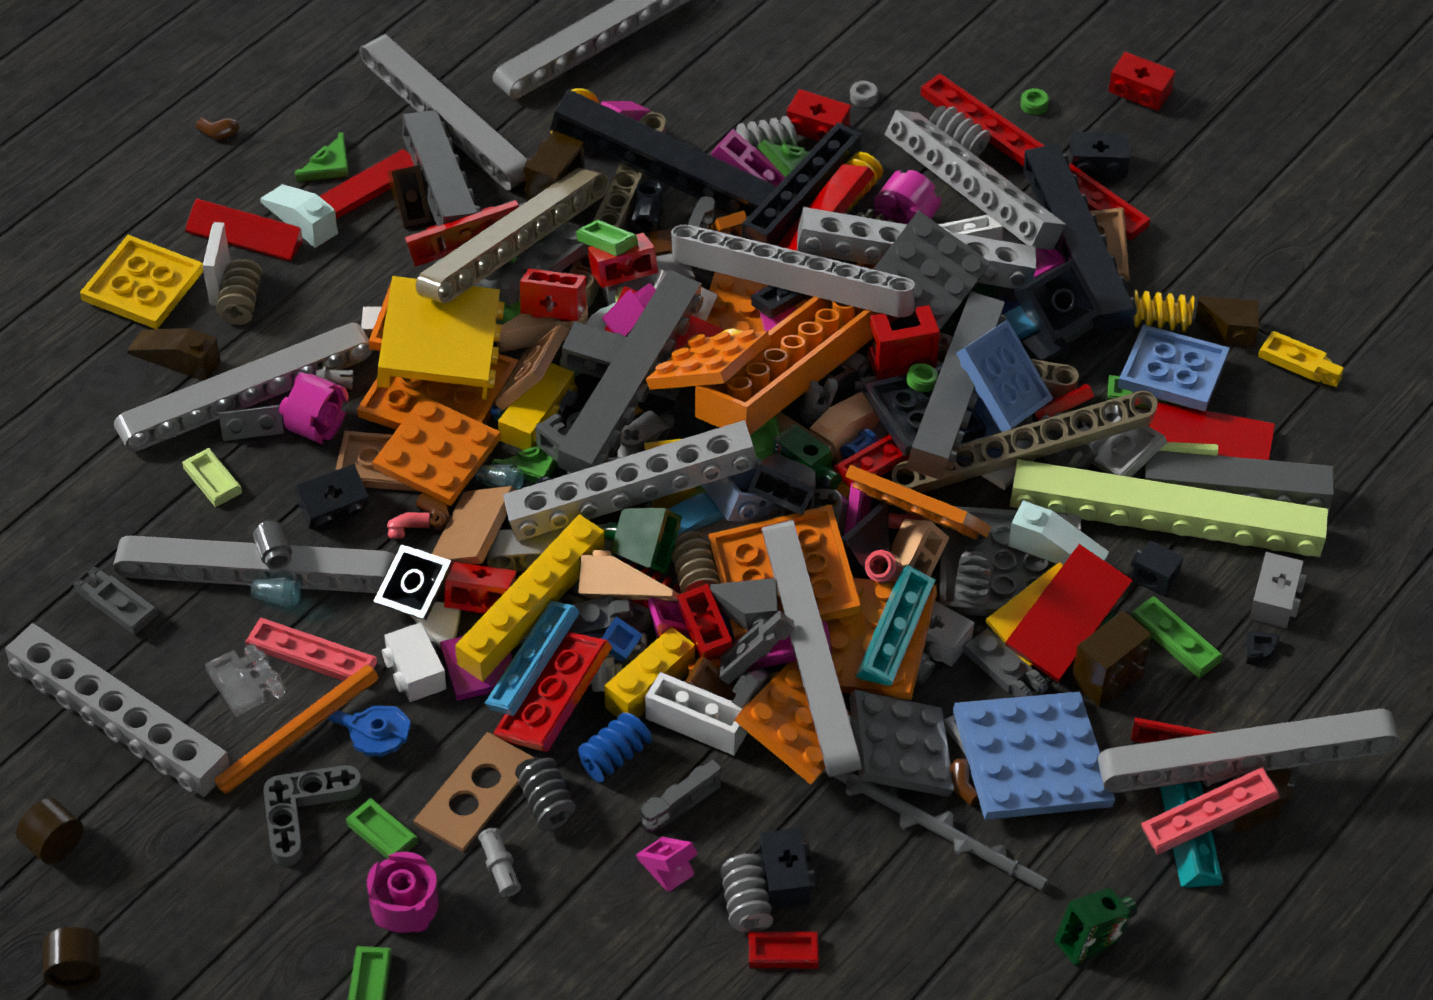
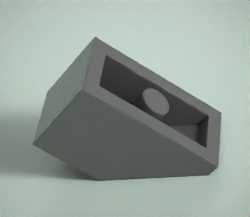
(747, 601)

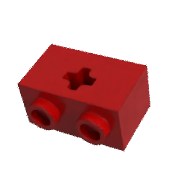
(1141, 81)
(816, 115)
(628, 266)
(553, 295)
(476, 586)
(704, 622)

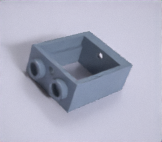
(738, 505)

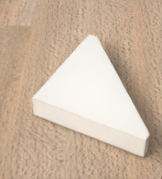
(441, 623)

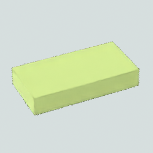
(212, 477)

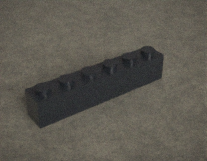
(801, 186)

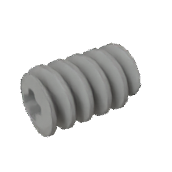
(961, 129)
(774, 133)
(746, 893)

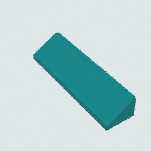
(895, 627)
(1196, 858)

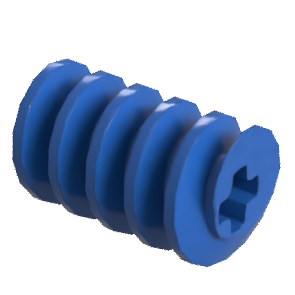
(612, 743)

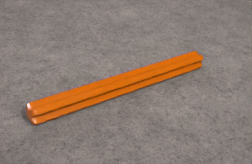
(295, 729)

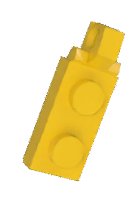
(1300, 359)

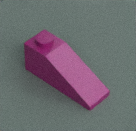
(743, 155)

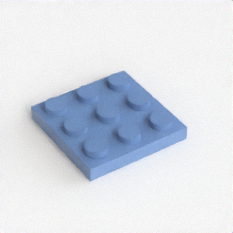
(1174, 367)
(1004, 376)

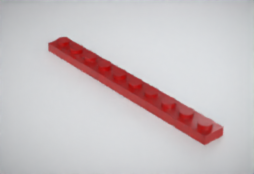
(1015, 141)

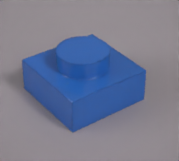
(622, 639)

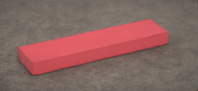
(308, 650)
(1210, 810)

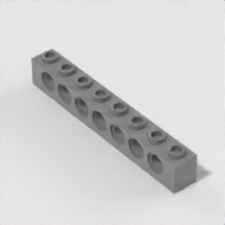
(975, 180)
(869, 239)
(630, 480)
(74, 678)

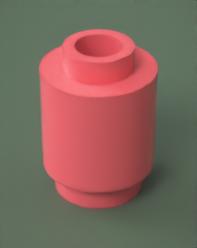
(877, 560)

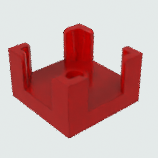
(903, 347)

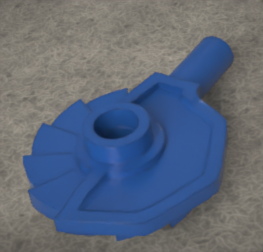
(376, 729)

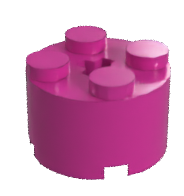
(906, 195)
(314, 408)
(403, 893)

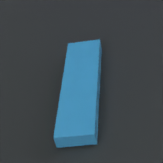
(532, 658)

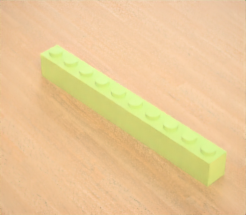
(1171, 508)

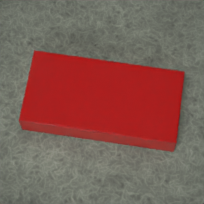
(1065, 402)
(783, 950)

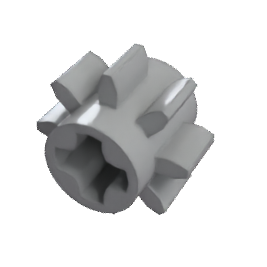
(605, 674)

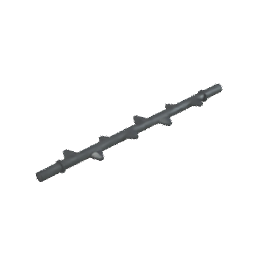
(942, 826)

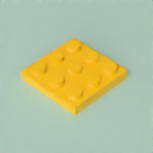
(142, 281)

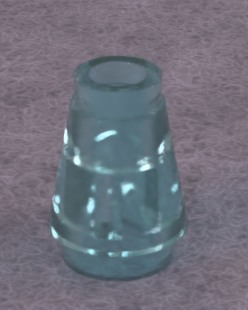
(501, 475)
(278, 591)

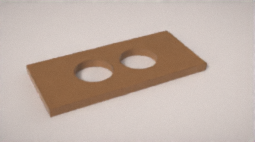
(461, 830)

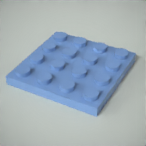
(1032, 755)

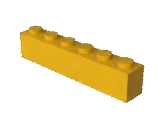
(527, 599)

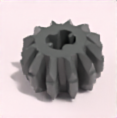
(974, 578)

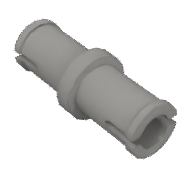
(499, 862)

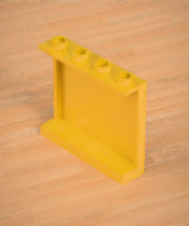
(440, 339)

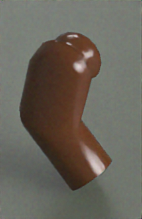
(960, 777)

